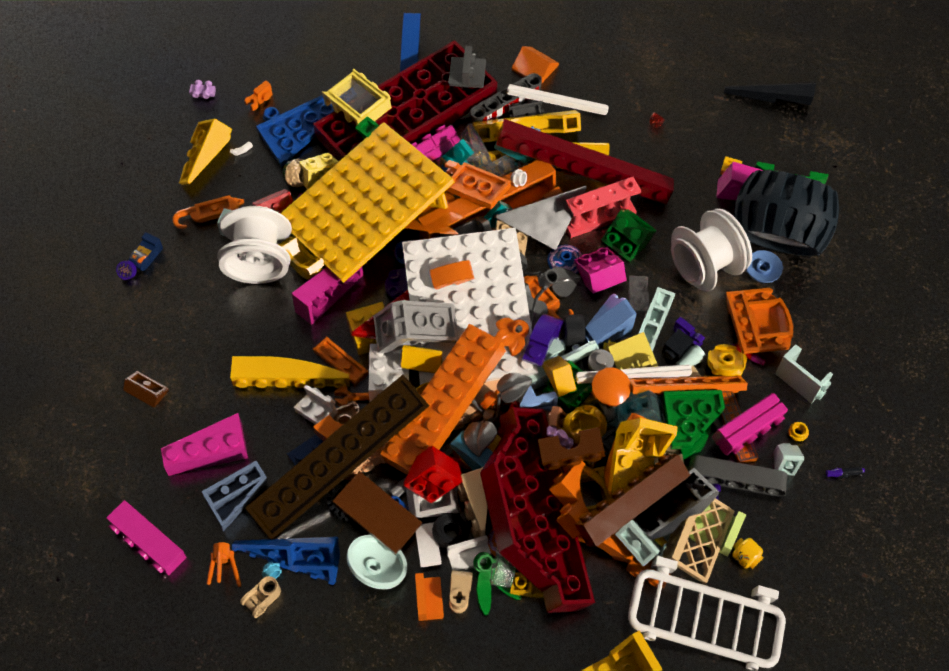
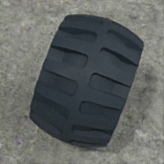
(787, 212)

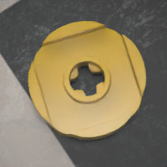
(733, 367)

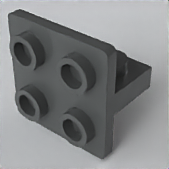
(467, 70)

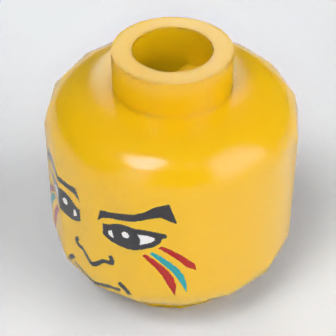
(747, 553)

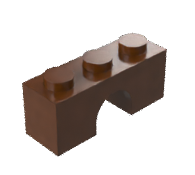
(555, 455)

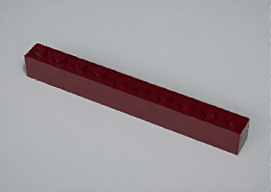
(582, 160)

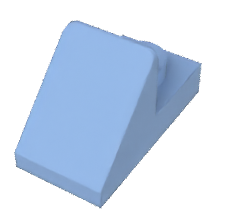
(544, 401)

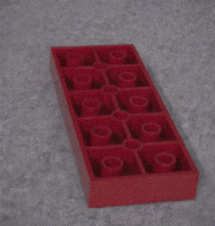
(418, 101)

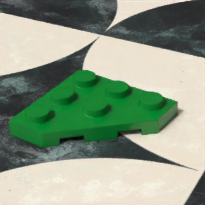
(691, 413)

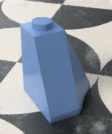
(611, 321)

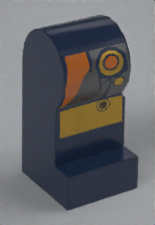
(146, 251)

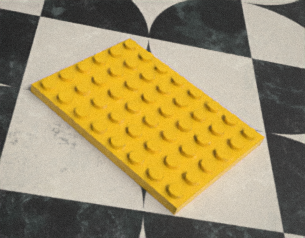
(365, 201)

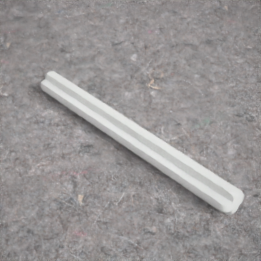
(557, 99)
(645, 372)

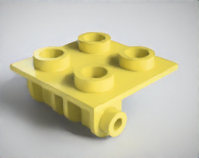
(633, 353)

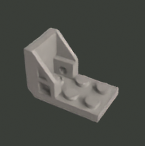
(414, 322)

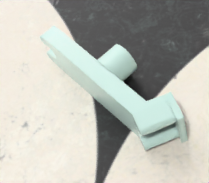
(580, 352)

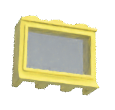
(358, 98)

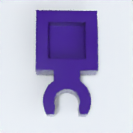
(688, 329)

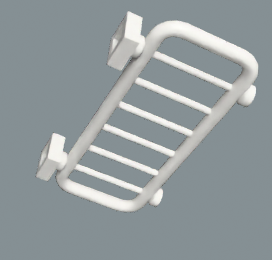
(763, 595)

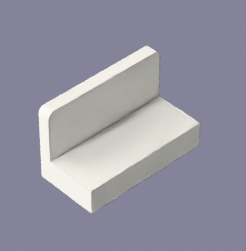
(462, 554)

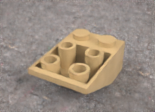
(474, 499)

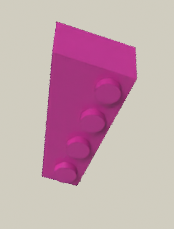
(733, 180)
(321, 293)
(206, 448)

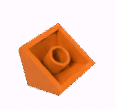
(532, 61)

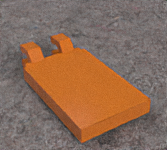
(476, 184)

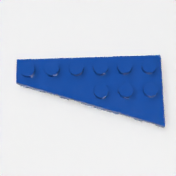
(293, 129)

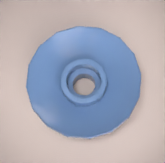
(767, 261)

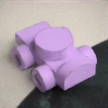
(203, 91)
(566, 441)

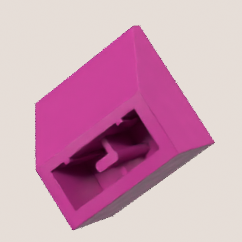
(600, 269)

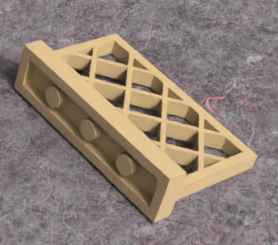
(679, 540)

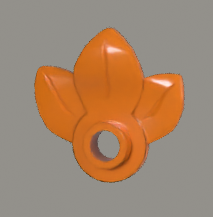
(509, 336)

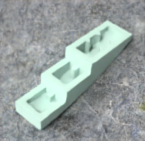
(656, 315)

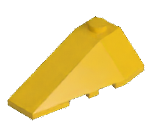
(207, 141)

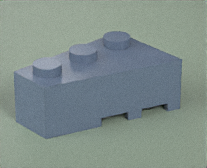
(234, 493)

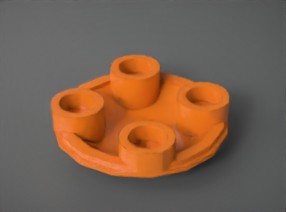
(611, 386)

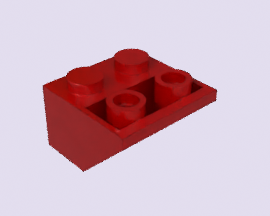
(433, 474)

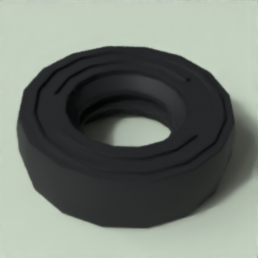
(453, 520)

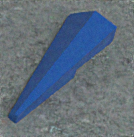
(308, 555)

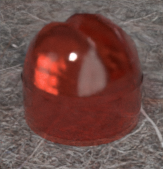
(657, 119)

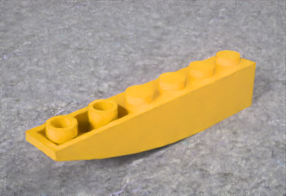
(283, 372)

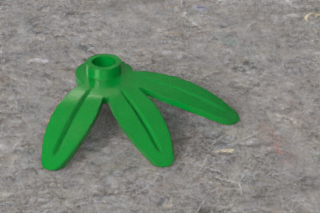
(483, 586)

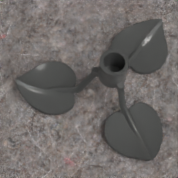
(562, 284)
(481, 435)

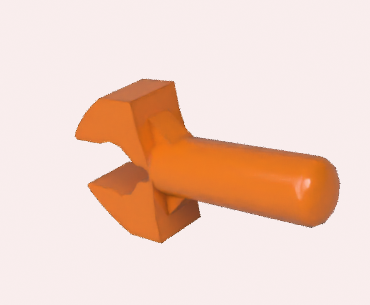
(349, 396)

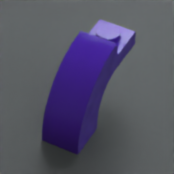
(541, 338)

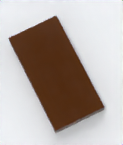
(377, 512)

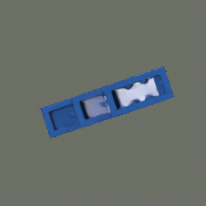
(410, 40)

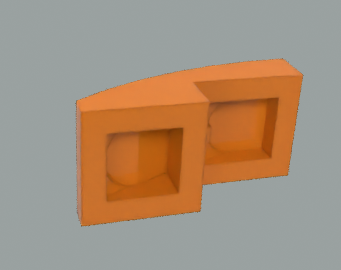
(452, 273)

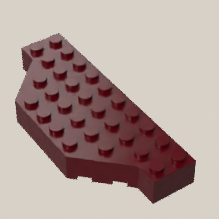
(527, 511)

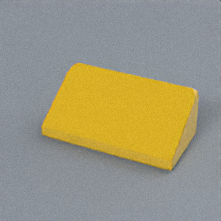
(421, 359)

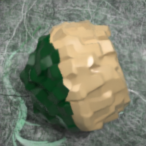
(293, 173)

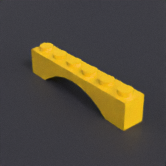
(548, 123)

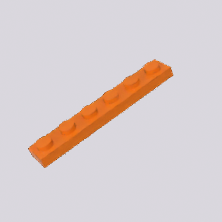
(659, 385)

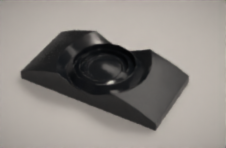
(684, 500)

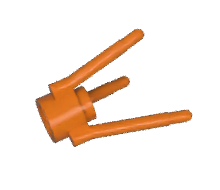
(220, 555)

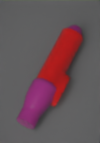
(754, 357)

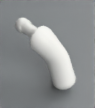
(237, 151)

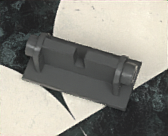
(531, 108)

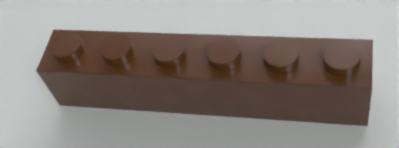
(632, 499)

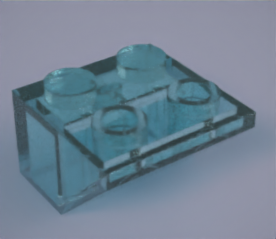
(644, 404)

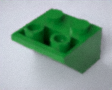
(628, 234)

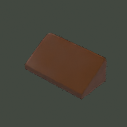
(145, 388)

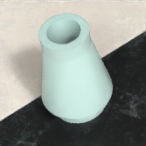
(692, 356)

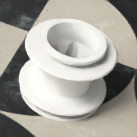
(715, 247)
(255, 249)

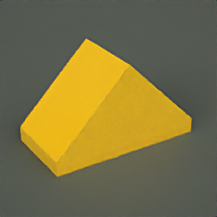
(559, 375)

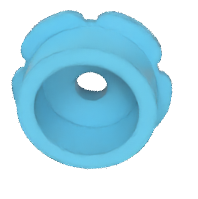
(271, 569)

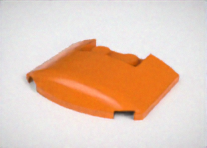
(760, 320)

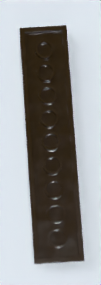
(337, 457)

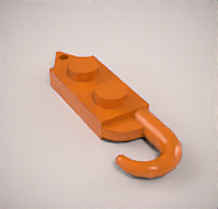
(207, 210)
(547, 296)

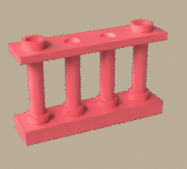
(589, 204)

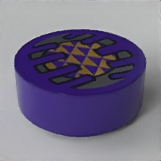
(126, 270)

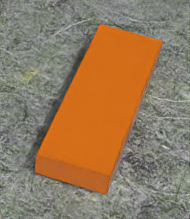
(340, 360)

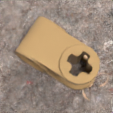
(460, 588)
(260, 597)

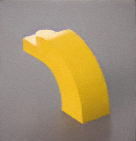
(301, 259)

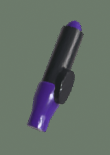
(844, 472)

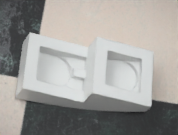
(427, 546)

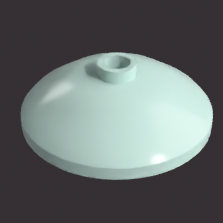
(375, 563)

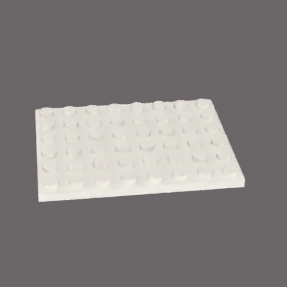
(492, 295)

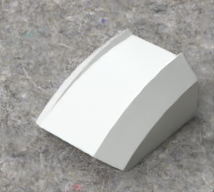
(422, 508)

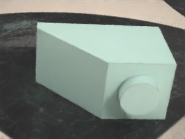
(788, 458)

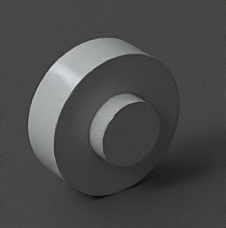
(600, 359)

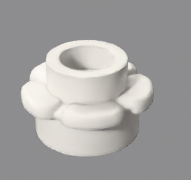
(519, 178)

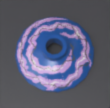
(557, 259)

